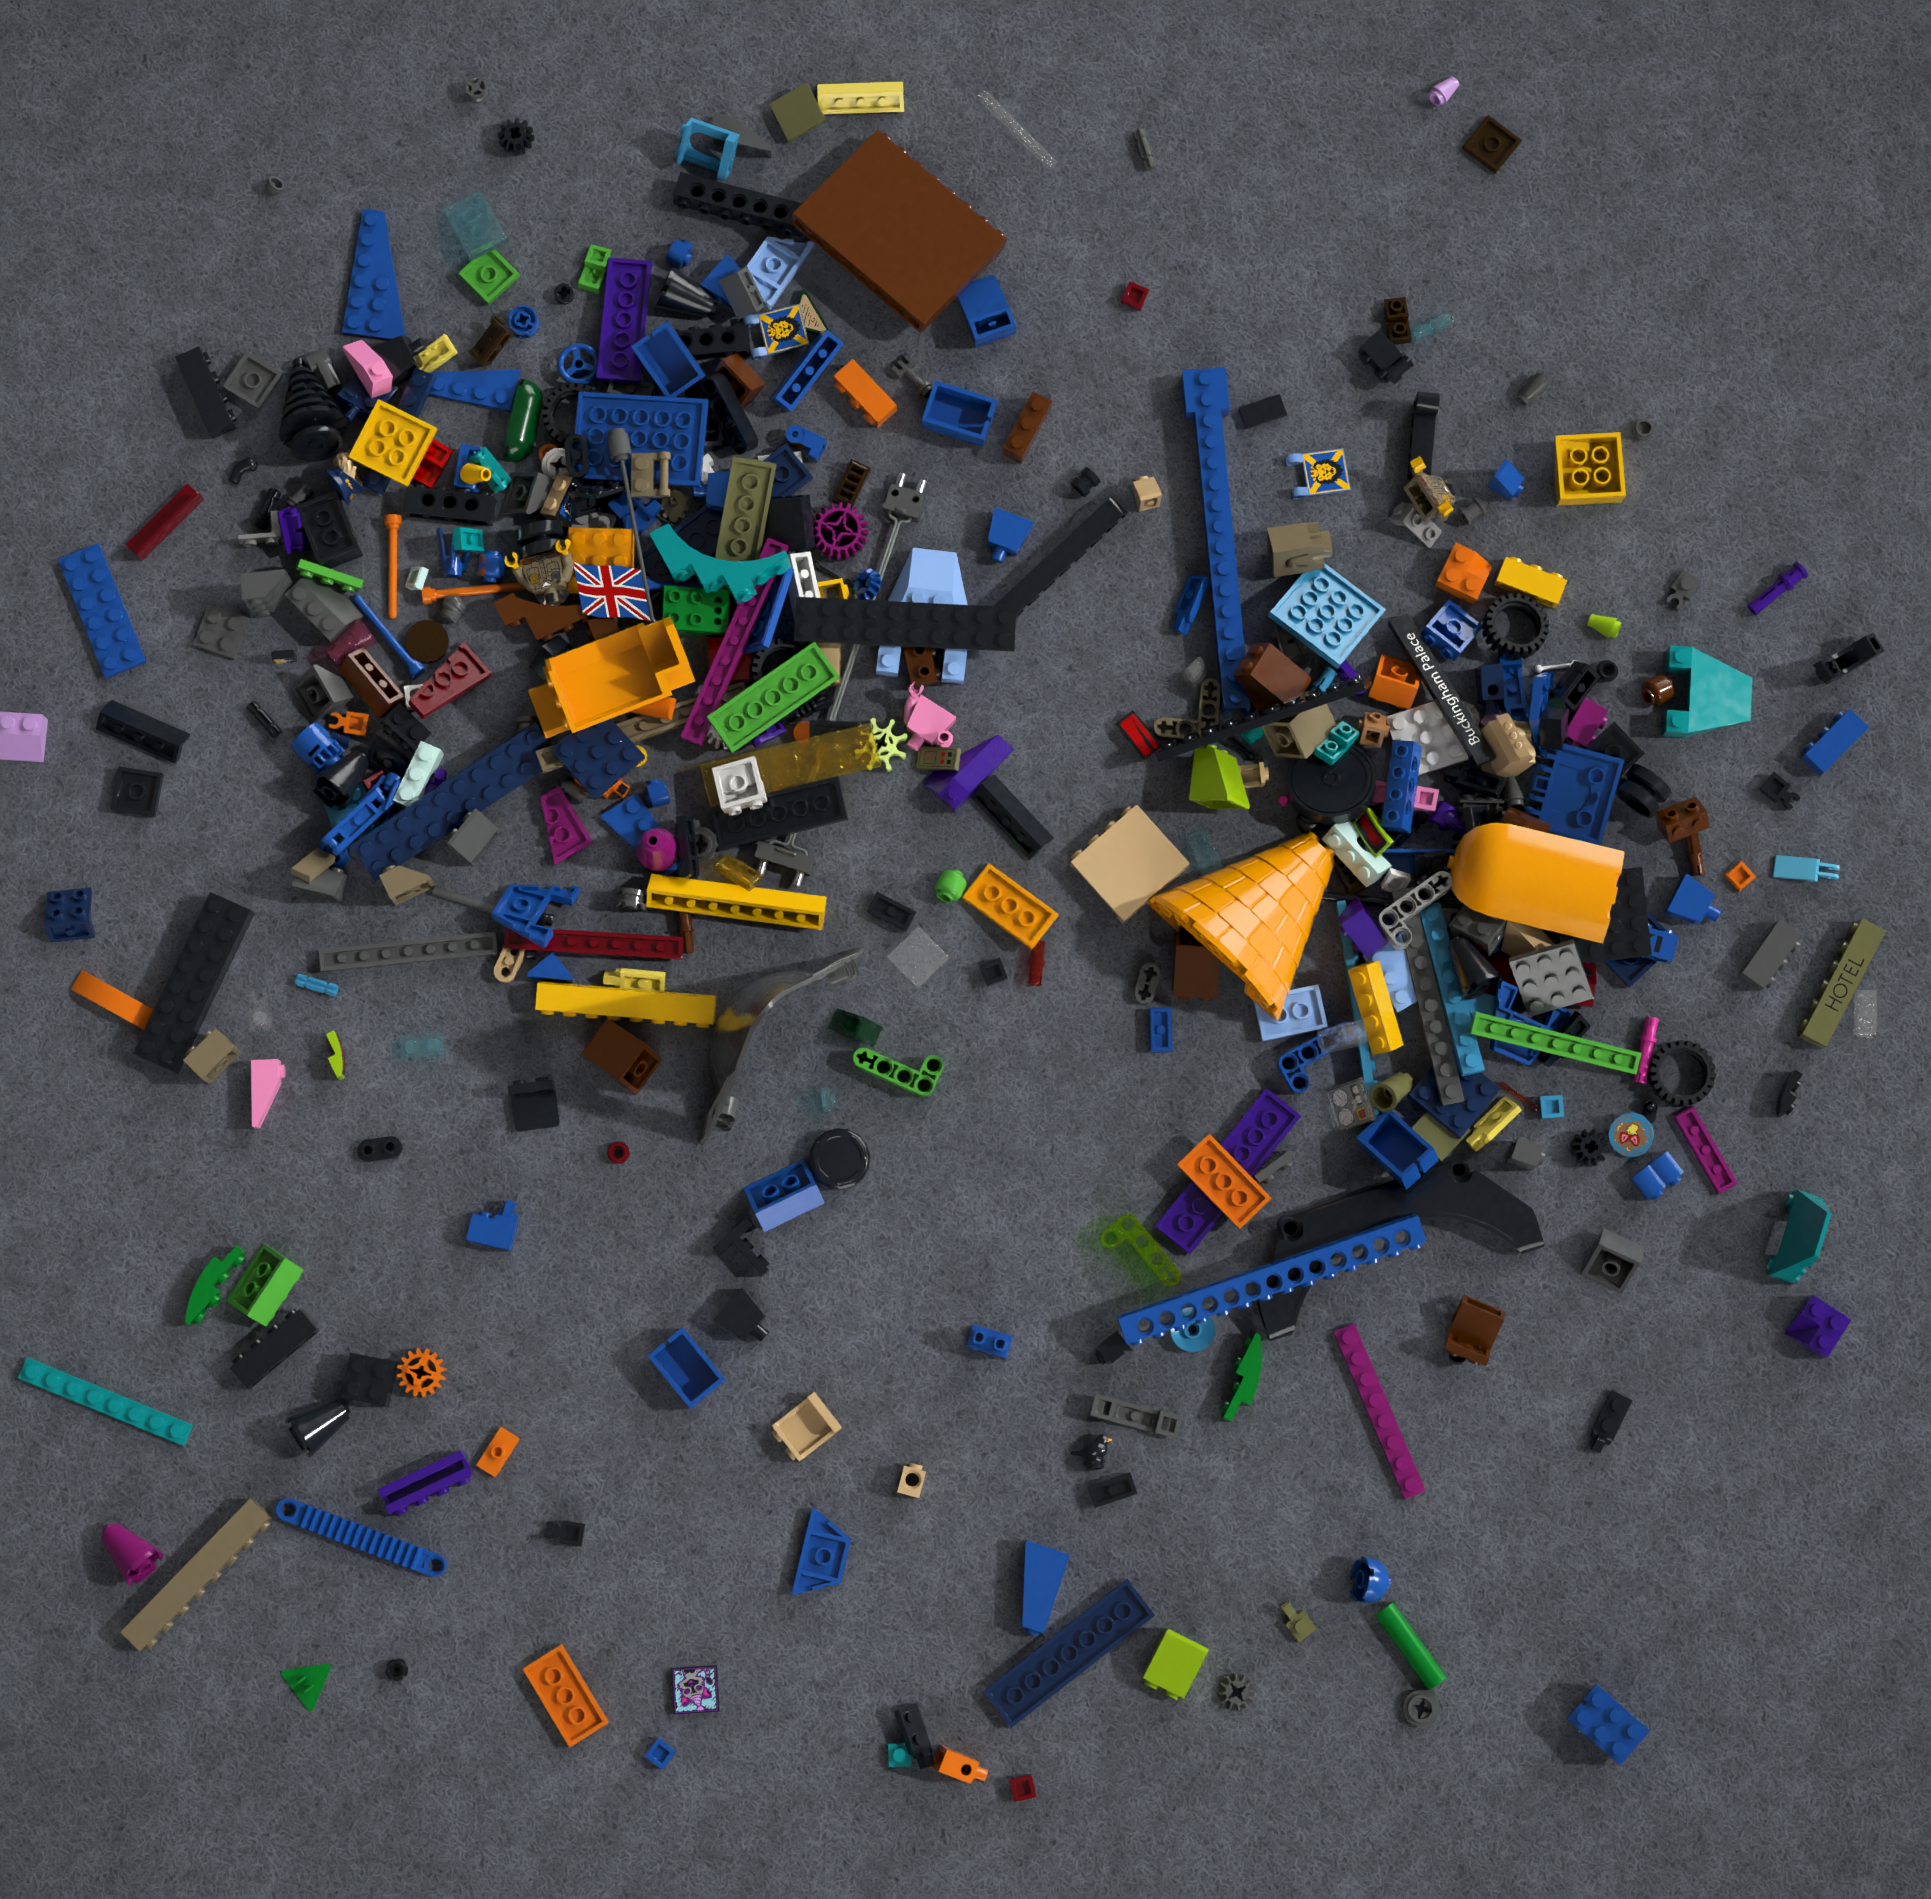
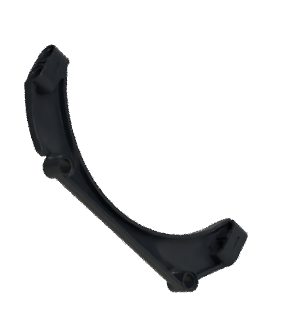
(1435, 1194)

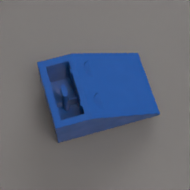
(986, 311)

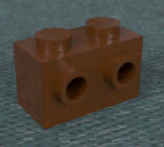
(921, 666)
(1682, 819)

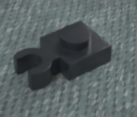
(1777, 788)
(570, 1532)

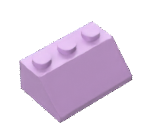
(22, 736)

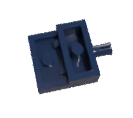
(358, 402)

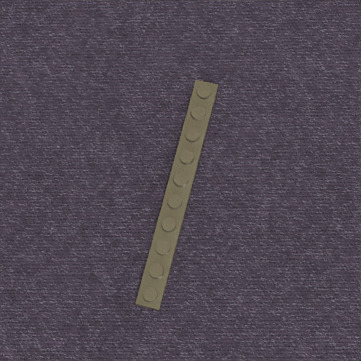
(644, 726)

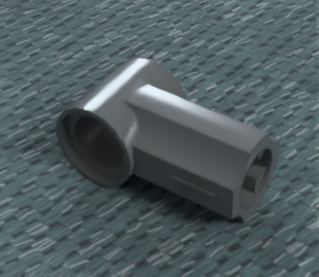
(322, 366)

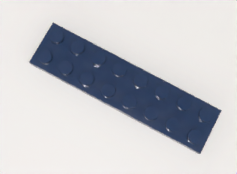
(1069, 1653)

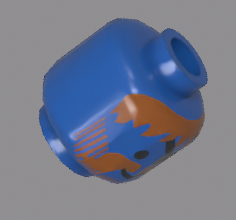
(491, 566)

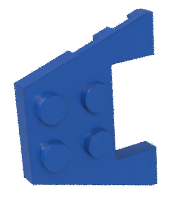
(1539, 691)
(524, 905)
(1503, 1000)

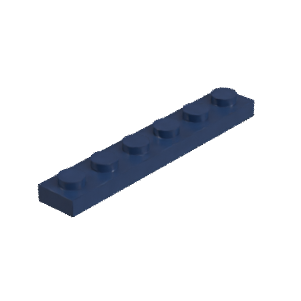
(411, 403)

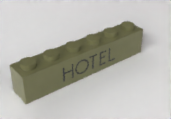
(1841, 984)

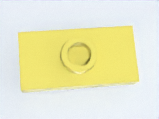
(437, 354)

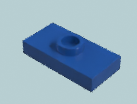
(1160, 1030)

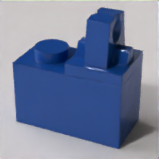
(495, 1232)

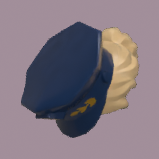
(344, 478)

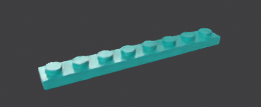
(105, 1401)

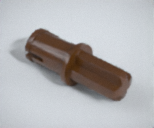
(1695, 854)
(686, 931)

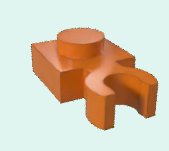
(353, 724)

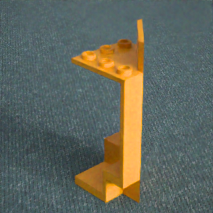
(610, 677)

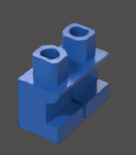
(643, 513)
(989, 1341)

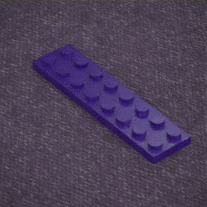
(1250, 1146)

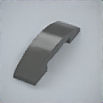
(1135, 1416)

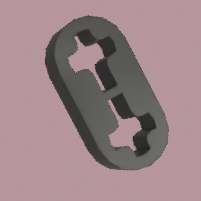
(1142, 981)

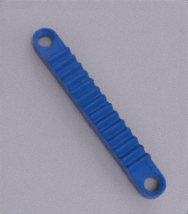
(361, 1537)

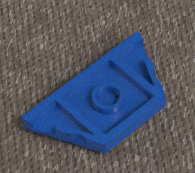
(822, 1555)

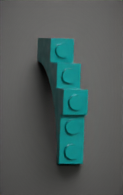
(714, 573)

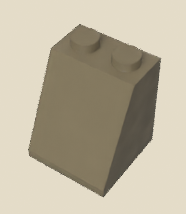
(1300, 733)

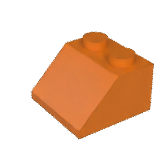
(1395, 682)

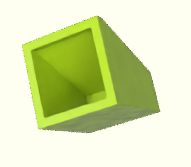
(1217, 780)
(1174, 1664)

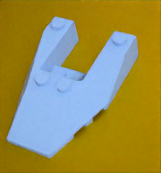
(928, 578)

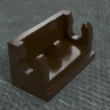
(492, 341)

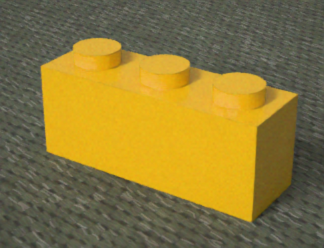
(1530, 581)

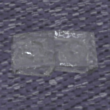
(1865, 1013)

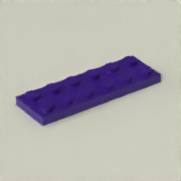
(623, 320)

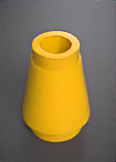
(474, 473)

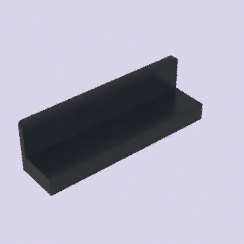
(142, 731)
(1011, 816)

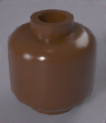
(1657, 690)

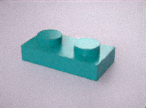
(468, 539)

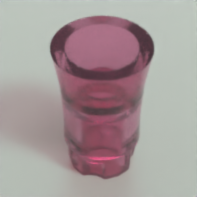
(351, 640)

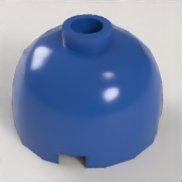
(1370, 1580)

